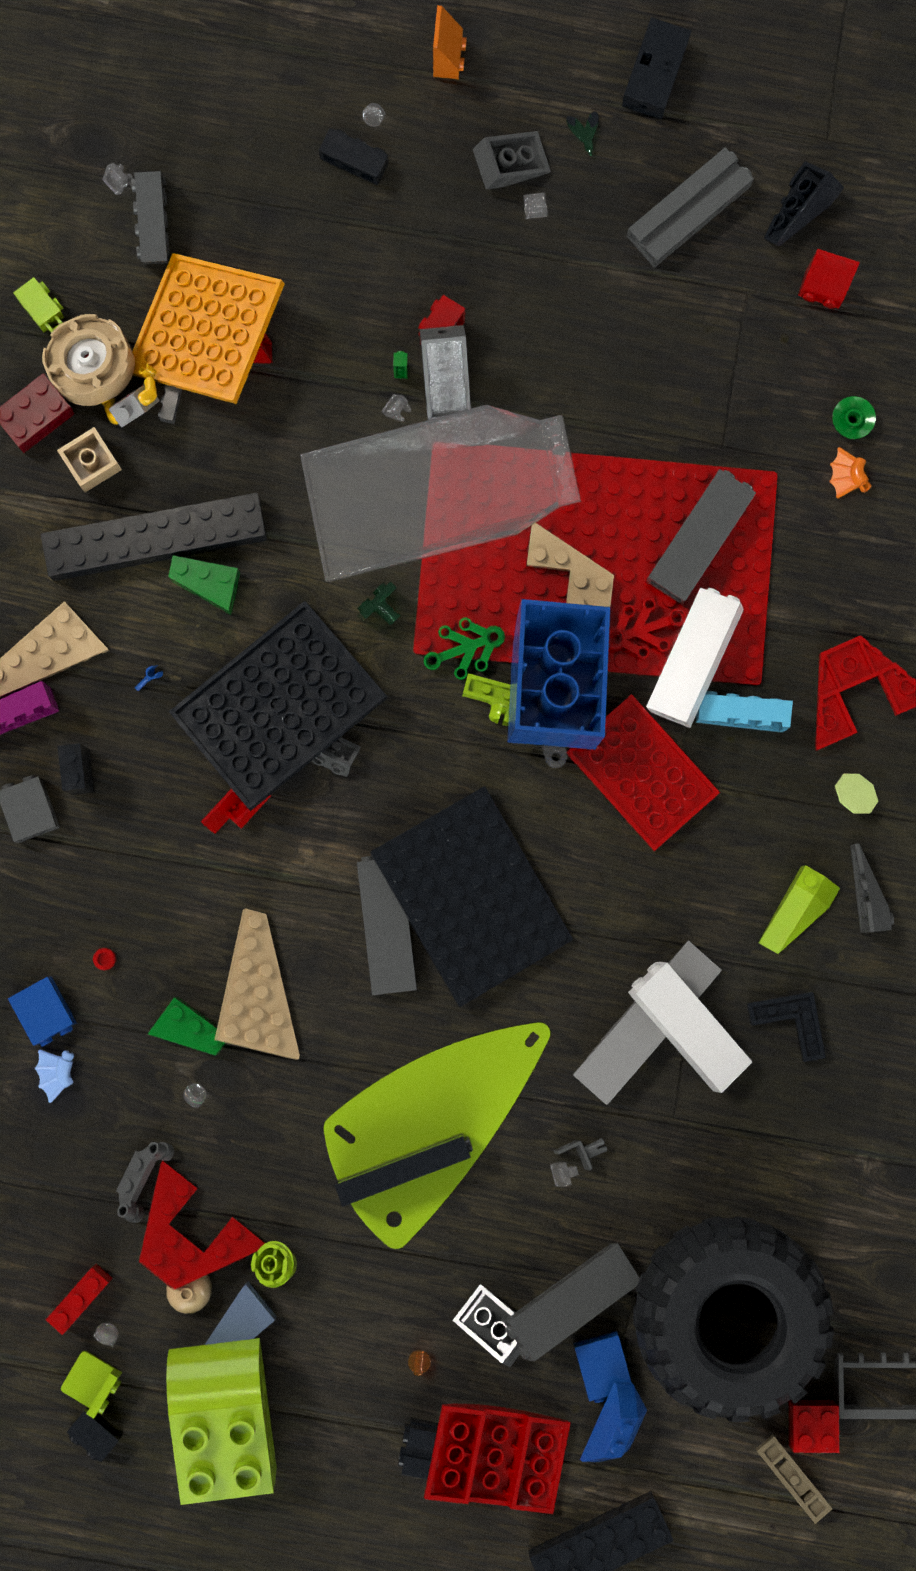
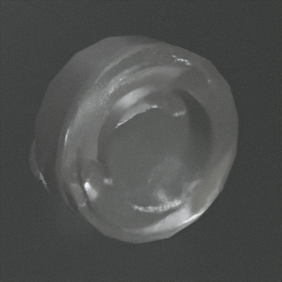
(373, 114)
(195, 1095)

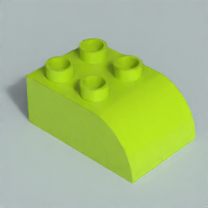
(220, 1421)

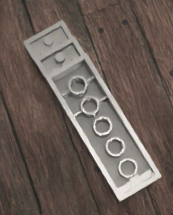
(636, 1035)

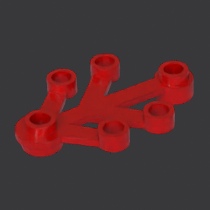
(642, 630)

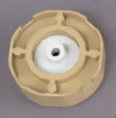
(88, 360)

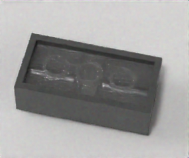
(445, 370)

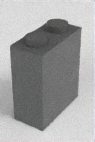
(28, 809)

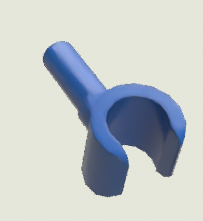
(149, 676)

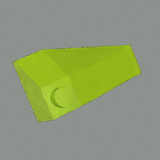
(802, 904)

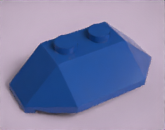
(616, 1424)

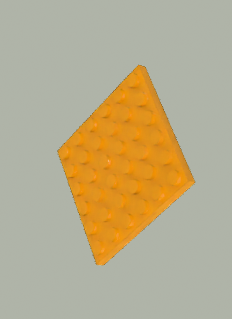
(206, 326)

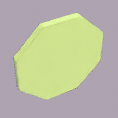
(856, 793)

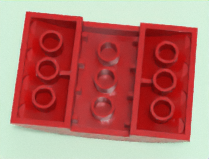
(497, 1457)

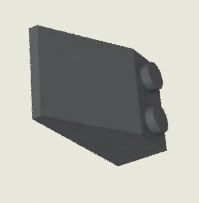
(510, 159)
(484, 1321)

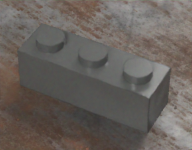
(170, 404)

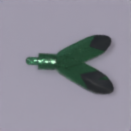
(584, 134)

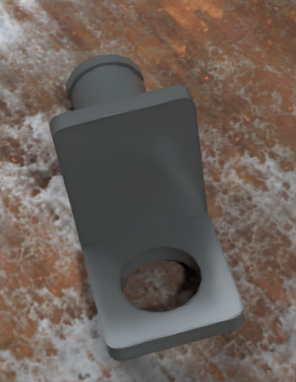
(584, 1152)

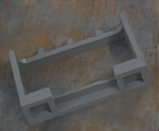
(853, 1411)

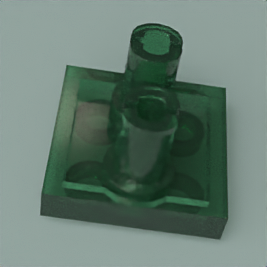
(379, 604)

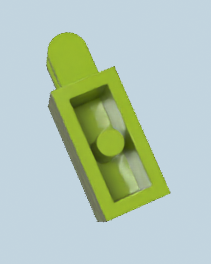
(39, 305)

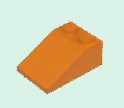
(447, 46)

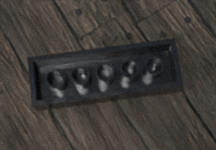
(606, 1539)

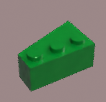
(187, 1027)

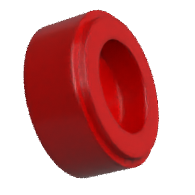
(104, 959)

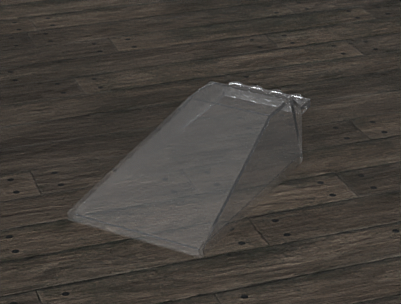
(435, 487)

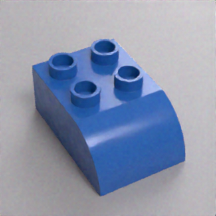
(559, 675)

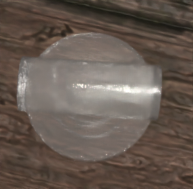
(106, 1334)

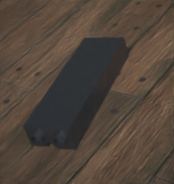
(403, 1169)

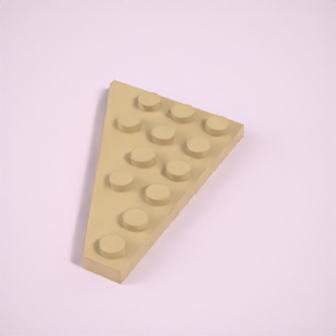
(254, 999)

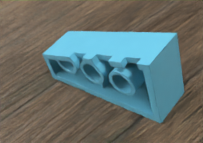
(745, 712)

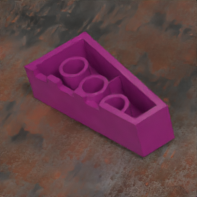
(26, 706)

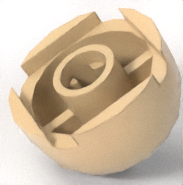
(191, 1296)

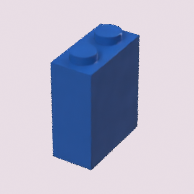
(42, 1011)
(601, 1364)

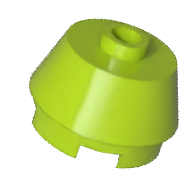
(273, 1264)

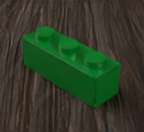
(400, 365)

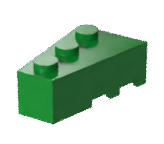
(207, 580)

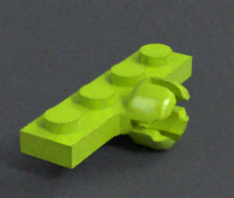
(491, 692)

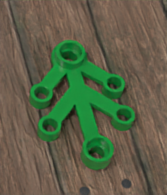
(467, 646)

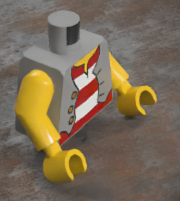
(134, 403)

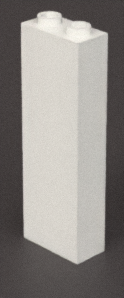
(695, 656)
(689, 1026)

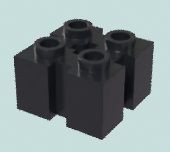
(417, 1454)

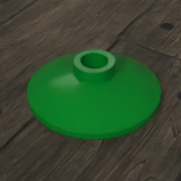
(860, 410)

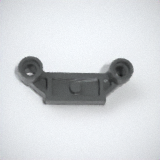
(136, 1177)

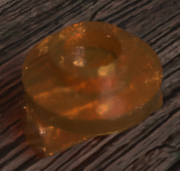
(419, 1362)

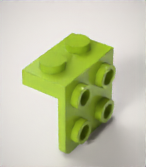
(91, 1382)

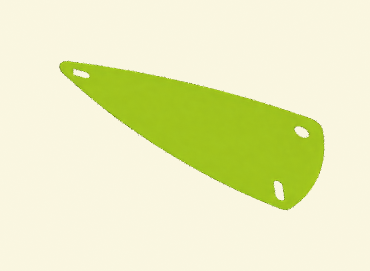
(428, 1100)

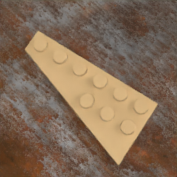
(48, 649)

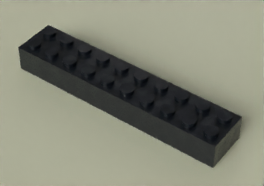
(153, 537)

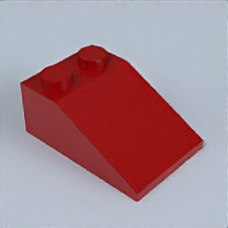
(828, 279)

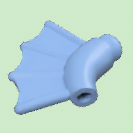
(54, 1072)

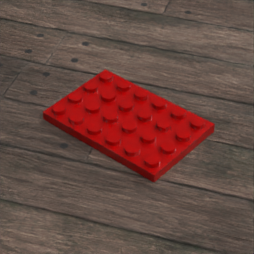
(644, 774)

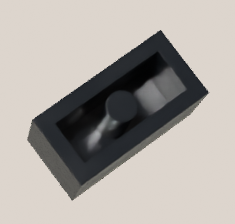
(94, 1435)

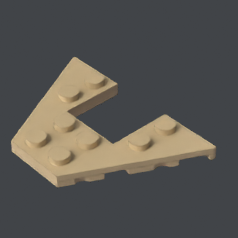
(587, 580)

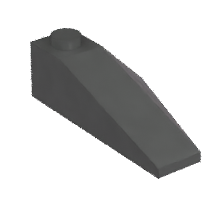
(871, 904)

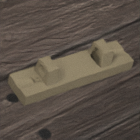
(794, 1479)

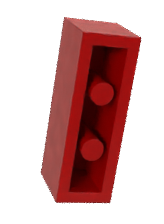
(79, 1299)

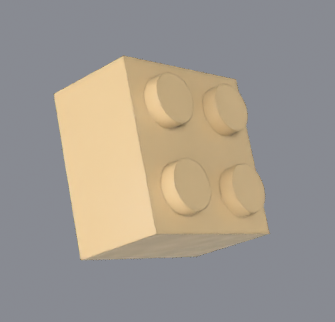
(89, 459)

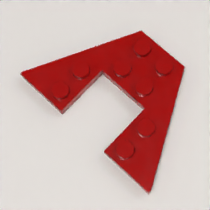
(847, 667)
(170, 1253)

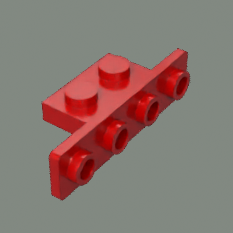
(229, 807)

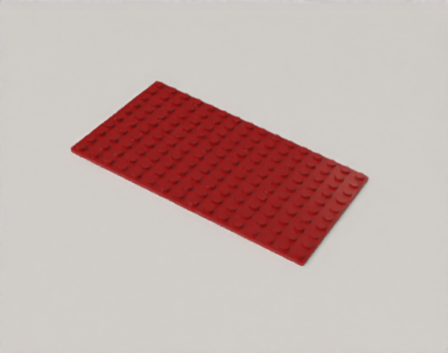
(625, 526)

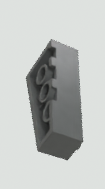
(151, 217)

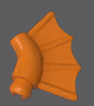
(848, 473)

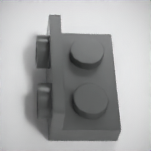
(338, 756)

